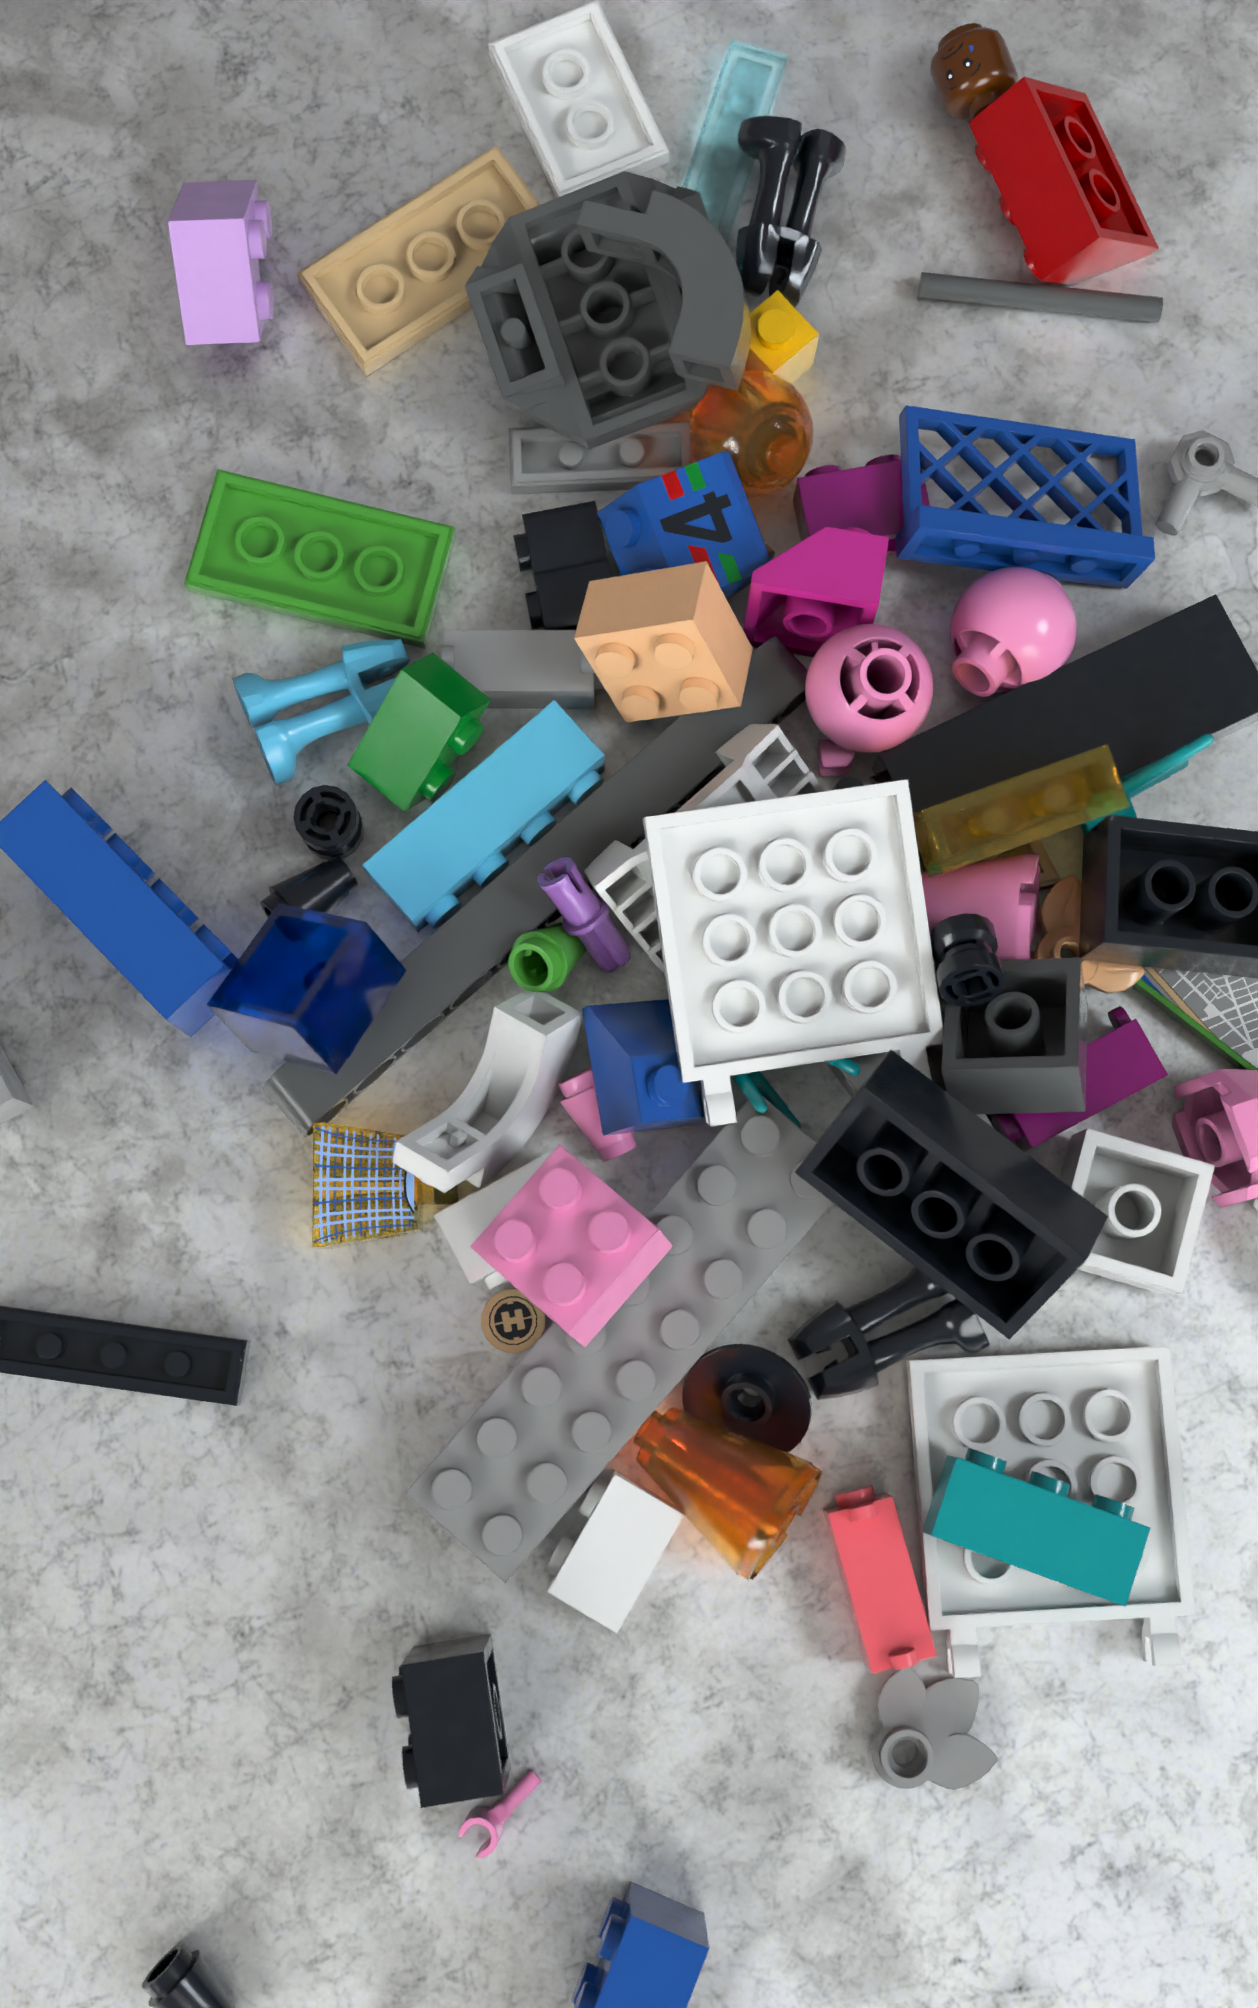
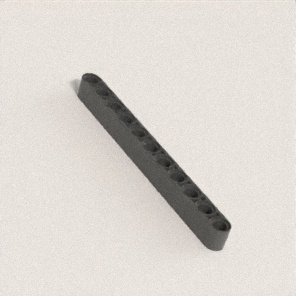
(481, 934)

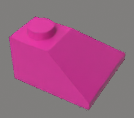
(816, 589)

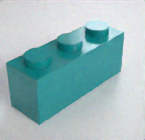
(1037, 1526)

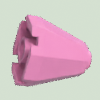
(1222, 1130)

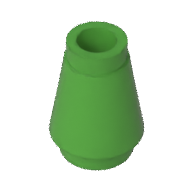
(544, 958)

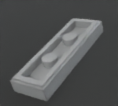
(554, 464)

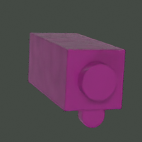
(1115, 1069)

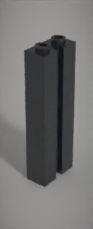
(1134, 695)

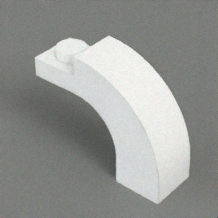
(505, 1099)

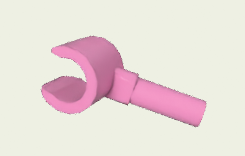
(833, 759)
(499, 1812)

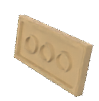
(413, 265)

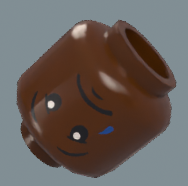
(971, 70)

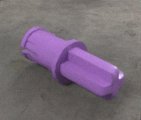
(584, 914)

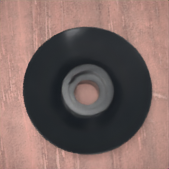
(717, 1394)

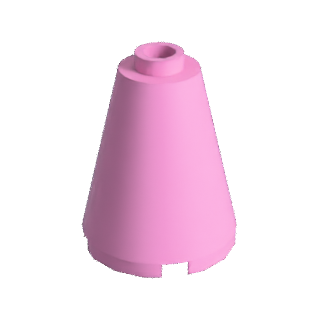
(996, 889)

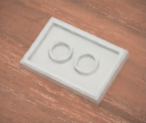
(578, 100)

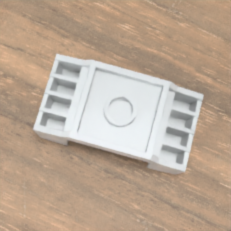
(757, 768)

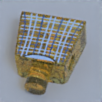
(361, 1190)

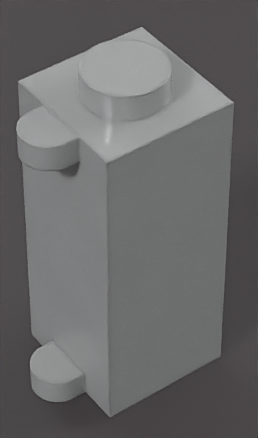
(523, 667)

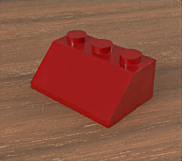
(1060, 183)

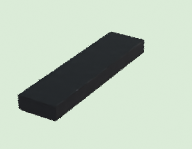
(122, 1356)

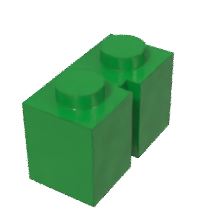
(420, 732)

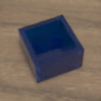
(307, 987)

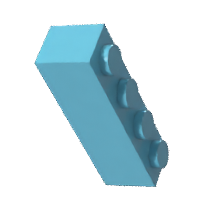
(487, 817)

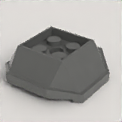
(540, 328)

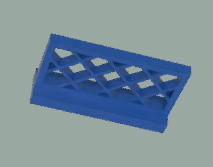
(982, 541)

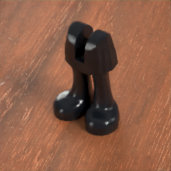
(764, 248)
(834, 1323)

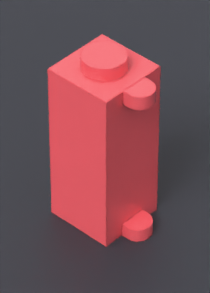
(878, 1579)

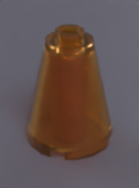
(727, 1485)

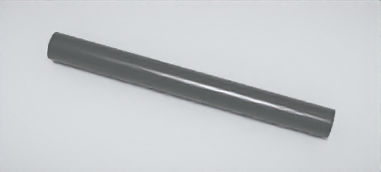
(1040, 297)

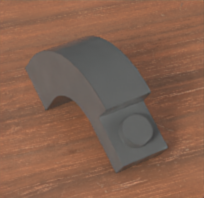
(677, 239)

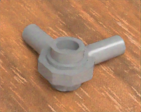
(1200, 468)

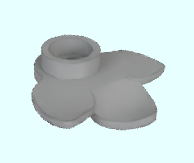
(937, 1724)

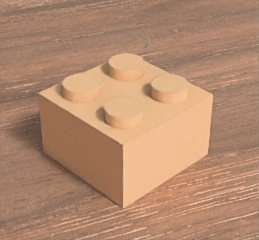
(664, 642)

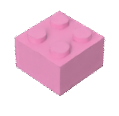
(572, 1245)

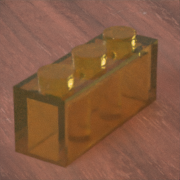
(1019, 811)

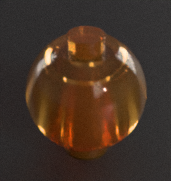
(760, 425)

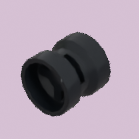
(334, 833)
(967, 960)

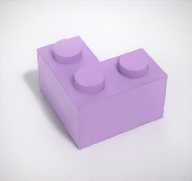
(216, 246)

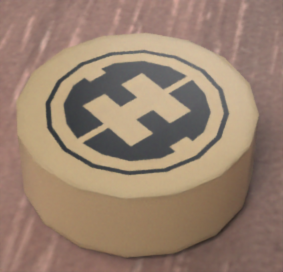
(512, 1321)

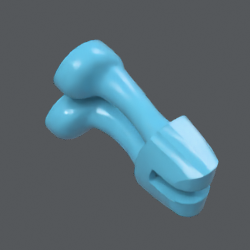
(285, 738)

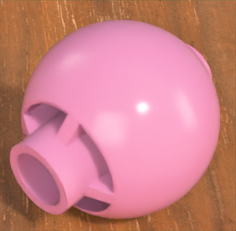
(1011, 630)
(869, 688)

